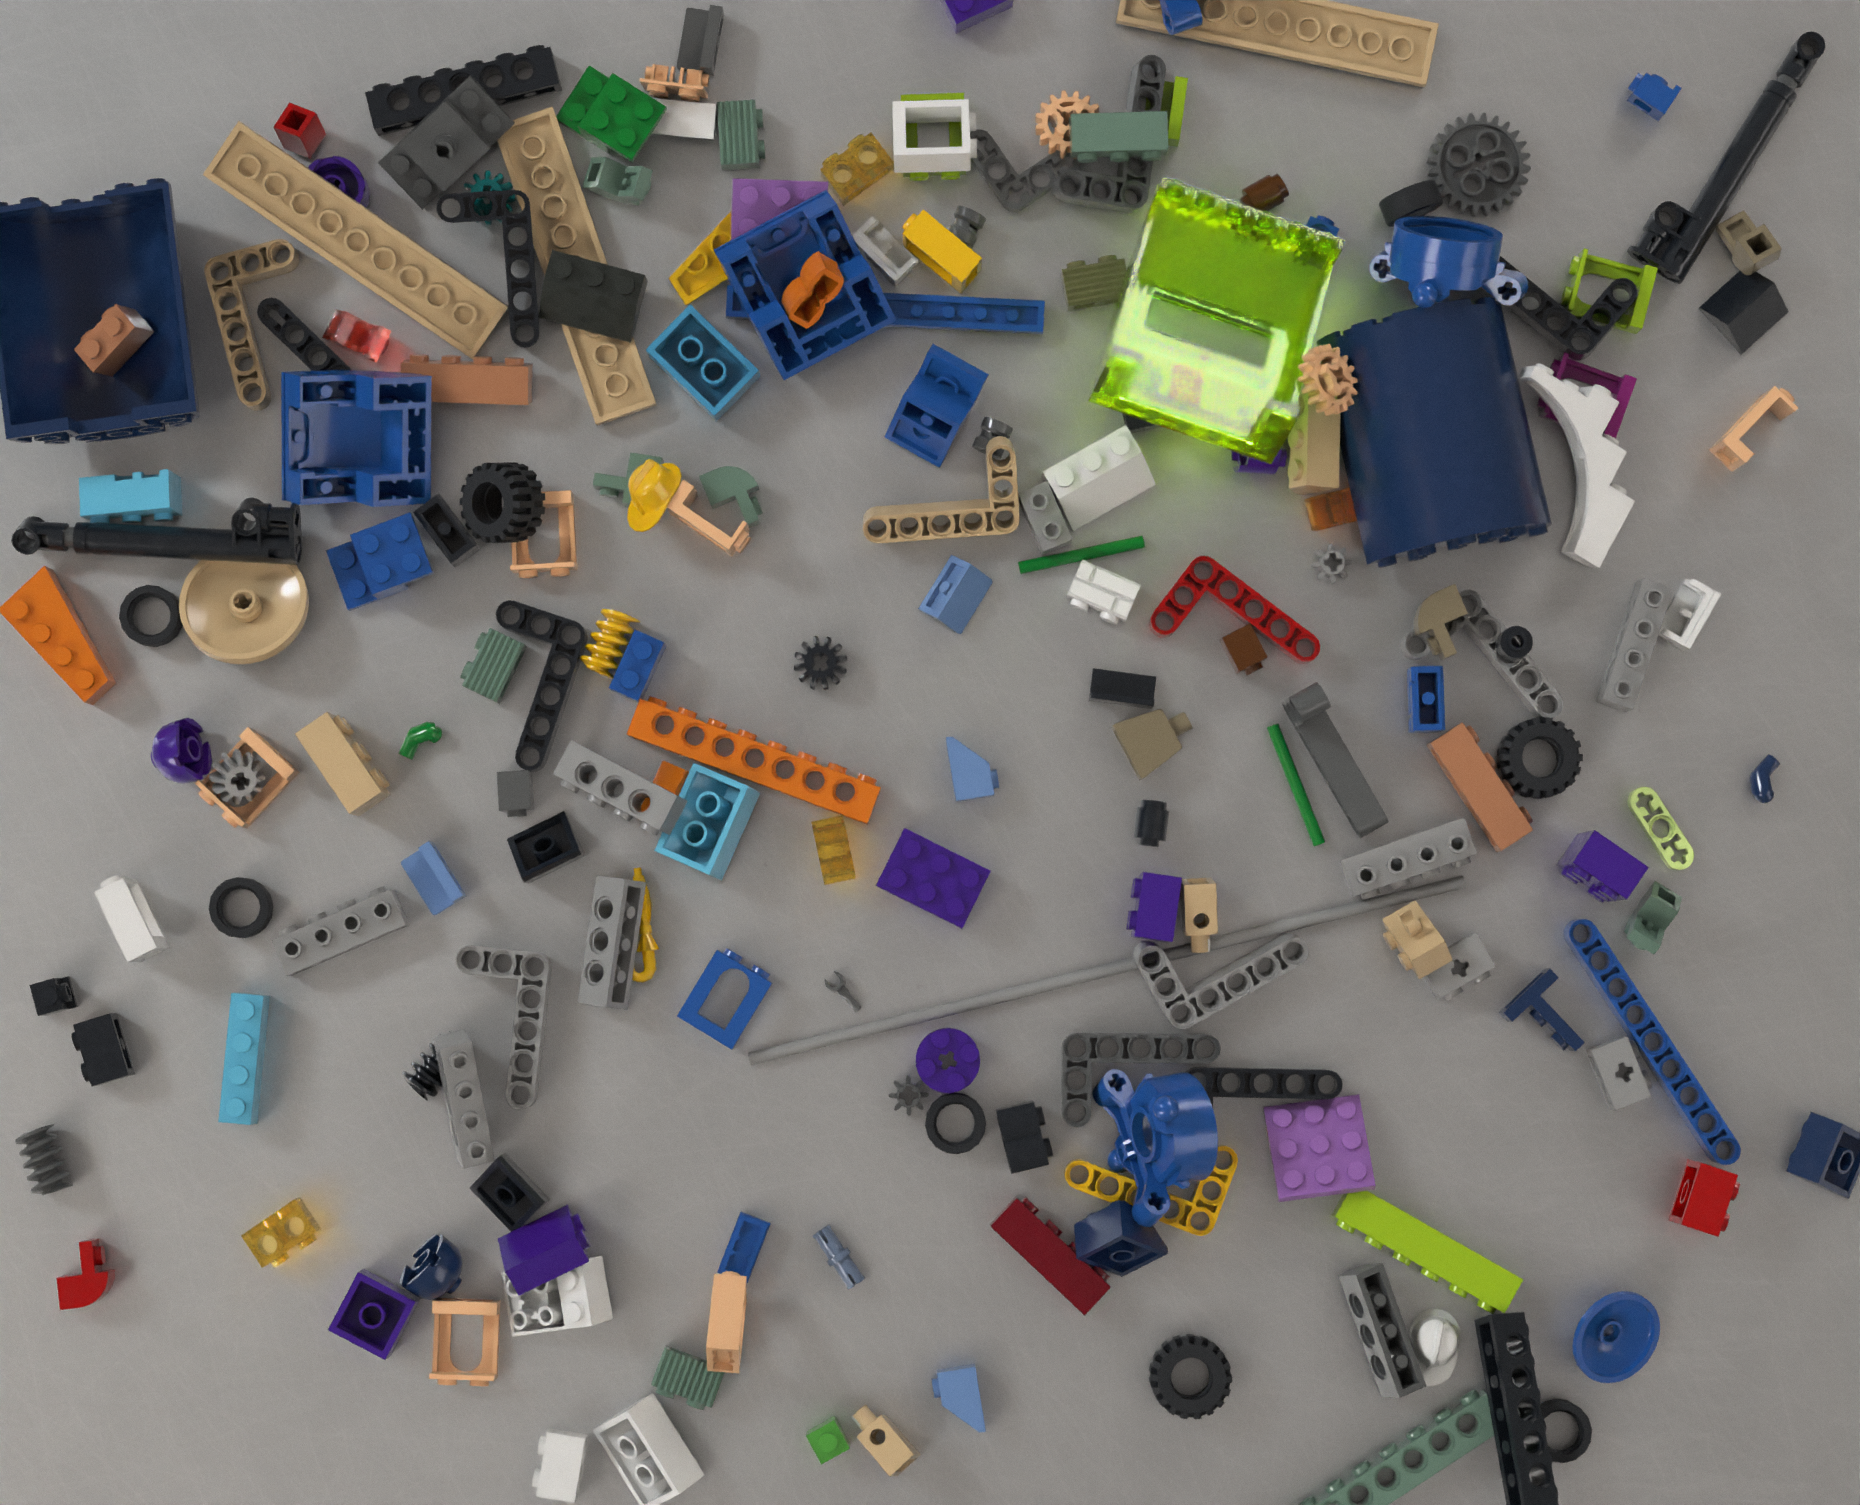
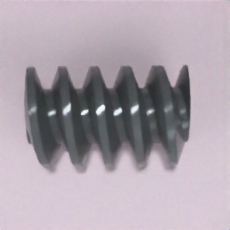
(43, 1161)

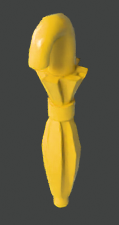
(646, 943)

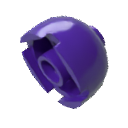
(180, 752)

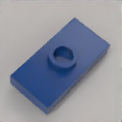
(744, 1245)

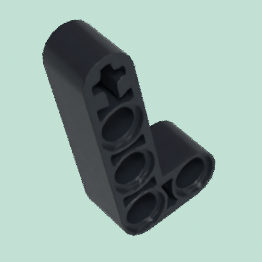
(307, 346)

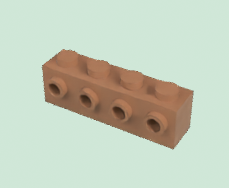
(475, 380)
(1480, 787)

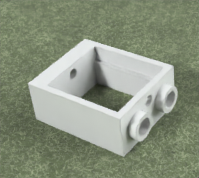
(933, 158)
(131, 918)

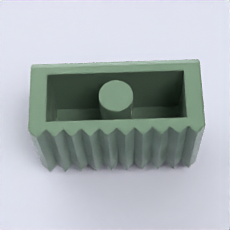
(739, 134)
(493, 665)
(687, 1377)

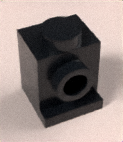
(53, 996)

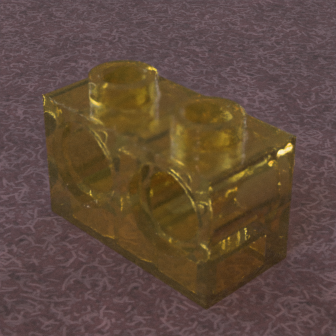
(862, 174)
(833, 850)
(278, 1227)

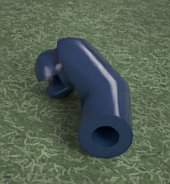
(1760, 779)

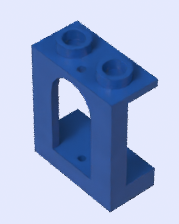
(757, 990)

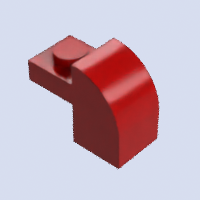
(91, 1284)

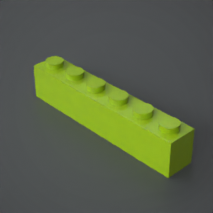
(1428, 1248)

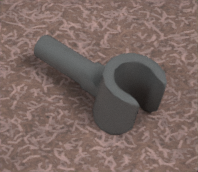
(843, 992)

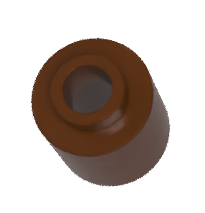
(1265, 193)

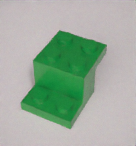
(611, 113)

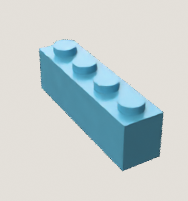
(244, 1058)

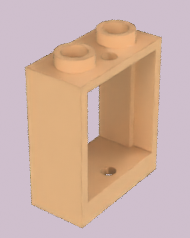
(726, 1322)

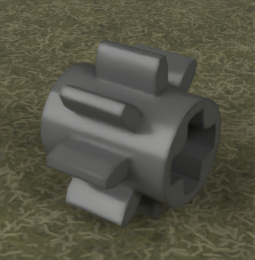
(901, 1101)

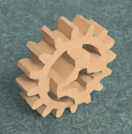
(1059, 114)
(1327, 379)

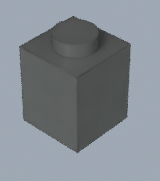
(515, 792)

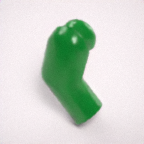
(418, 735)

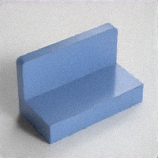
(956, 594)
(433, 878)

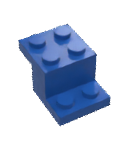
(936, 405)
(379, 561)

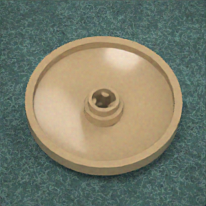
(243, 609)

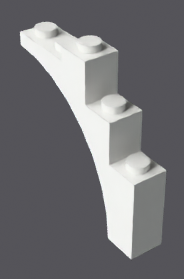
(1596, 458)

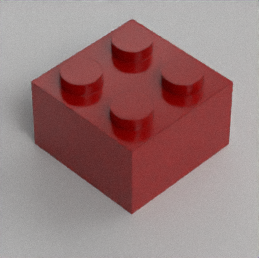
(1704, 1198)

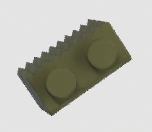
(1093, 283)

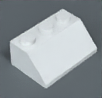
(1099, 478)
(649, 1452)

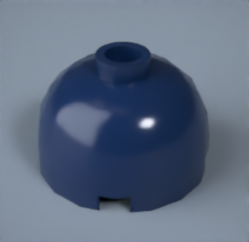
(434, 1270)

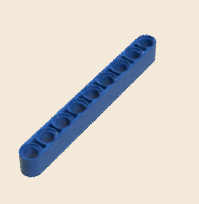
(1664, 1051)

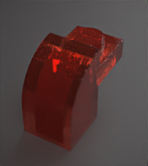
(357, 335)

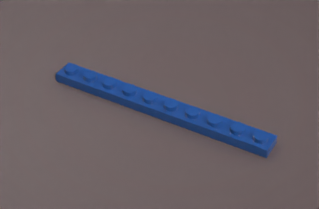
(947, 312)

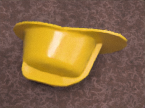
(650, 492)

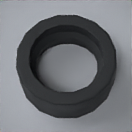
(1411, 201)
(127, 610)
(220, 894)
(955, 1147)
(1584, 1432)

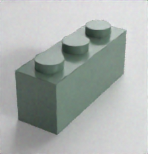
(1118, 135)

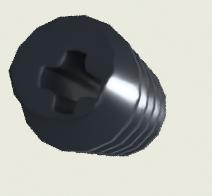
(425, 1075)

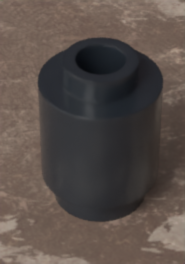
(1505, 647)
(1151, 822)

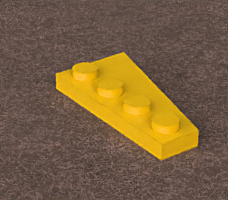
(702, 268)

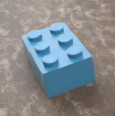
(703, 362)

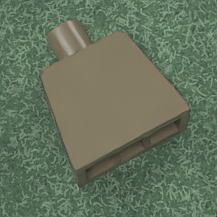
(1150, 739)

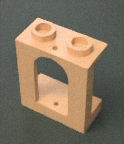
(1734, 452)
(679, 508)
(567, 557)
(247, 814)
(442, 1366)

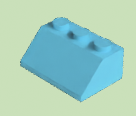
(709, 822)

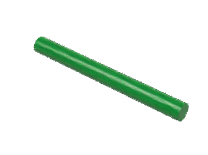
(1081, 554)
(1296, 784)

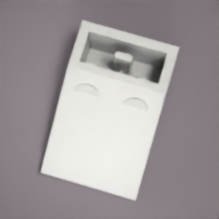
(562, 1303)

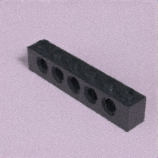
(510, 90)
(1504, 1402)

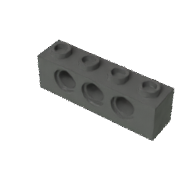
(1382, 1330)

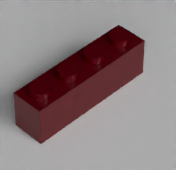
(1050, 1255)

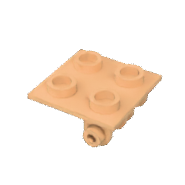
(657, 84)

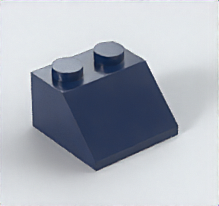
(1827, 1155)
(1116, 1240)

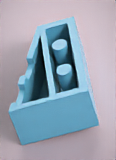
(131, 497)

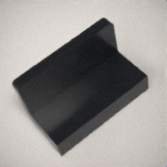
(1122, 688)

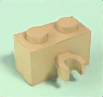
(1416, 939)

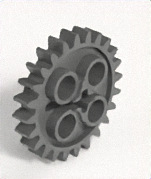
(1466, 140)

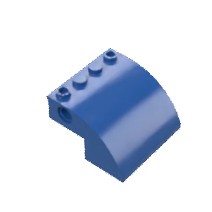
(772, 256)
(356, 437)

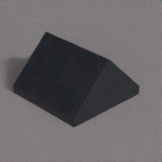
(1745, 309)
(545, 847)
(509, 1192)

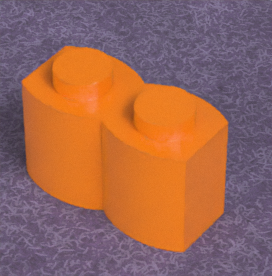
(817, 285)

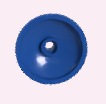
(1616, 1337)

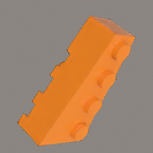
(54, 630)

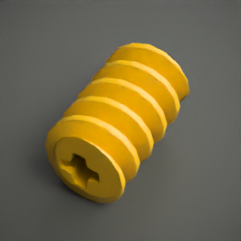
(608, 642)

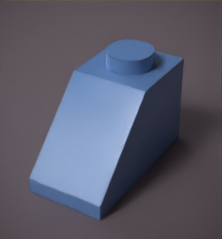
(970, 772)
(960, 1394)

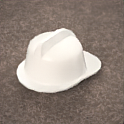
(1436, 1344)

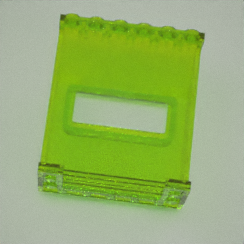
(1232, 268)

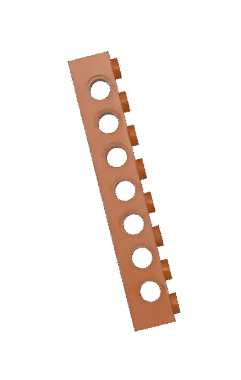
(644, 728)

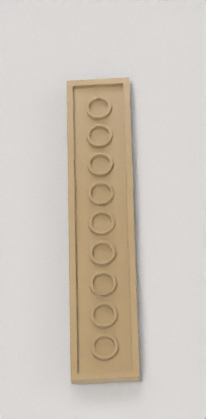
(1308, 32)
(562, 222)
(355, 239)

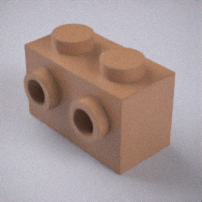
(113, 340)

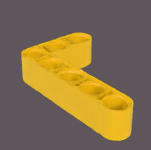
(1186, 1207)

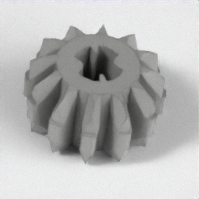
(228, 768)

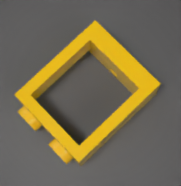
(941, 250)

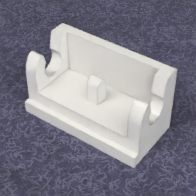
(688, 119)
(884, 251)
(1688, 614)

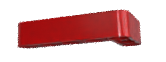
(1235, 606)

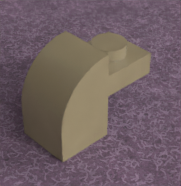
(1750, 246)
(1432, 616)

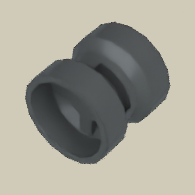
(966, 225)
(990, 429)

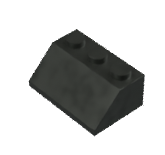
(592, 296)

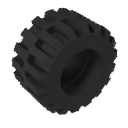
(520, 502)
(1566, 758)
(1202, 1402)

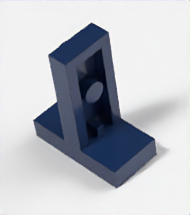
(1542, 1012)

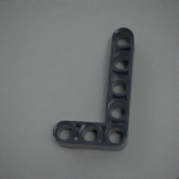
(511, 252)
(1572, 326)
(549, 678)
(1277, 1088)

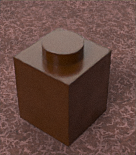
(1244, 650)

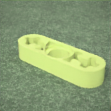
(1674, 830)

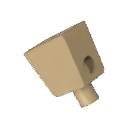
(1197, 897)
(895, 1452)

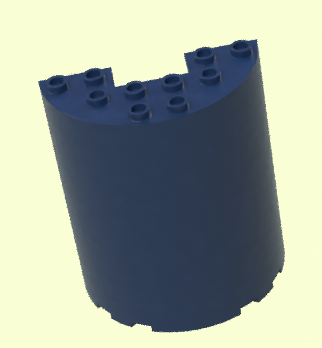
(56, 283)
(1437, 433)

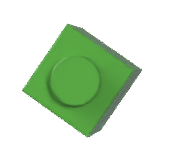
(828, 1440)

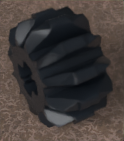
(831, 663)

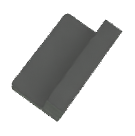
(701, 39)

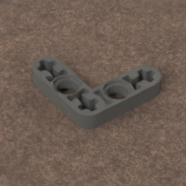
(1011, 179)

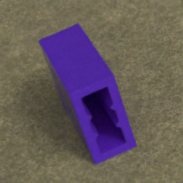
(544, 1249)

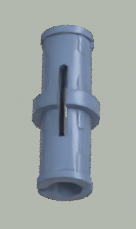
(838, 1257)

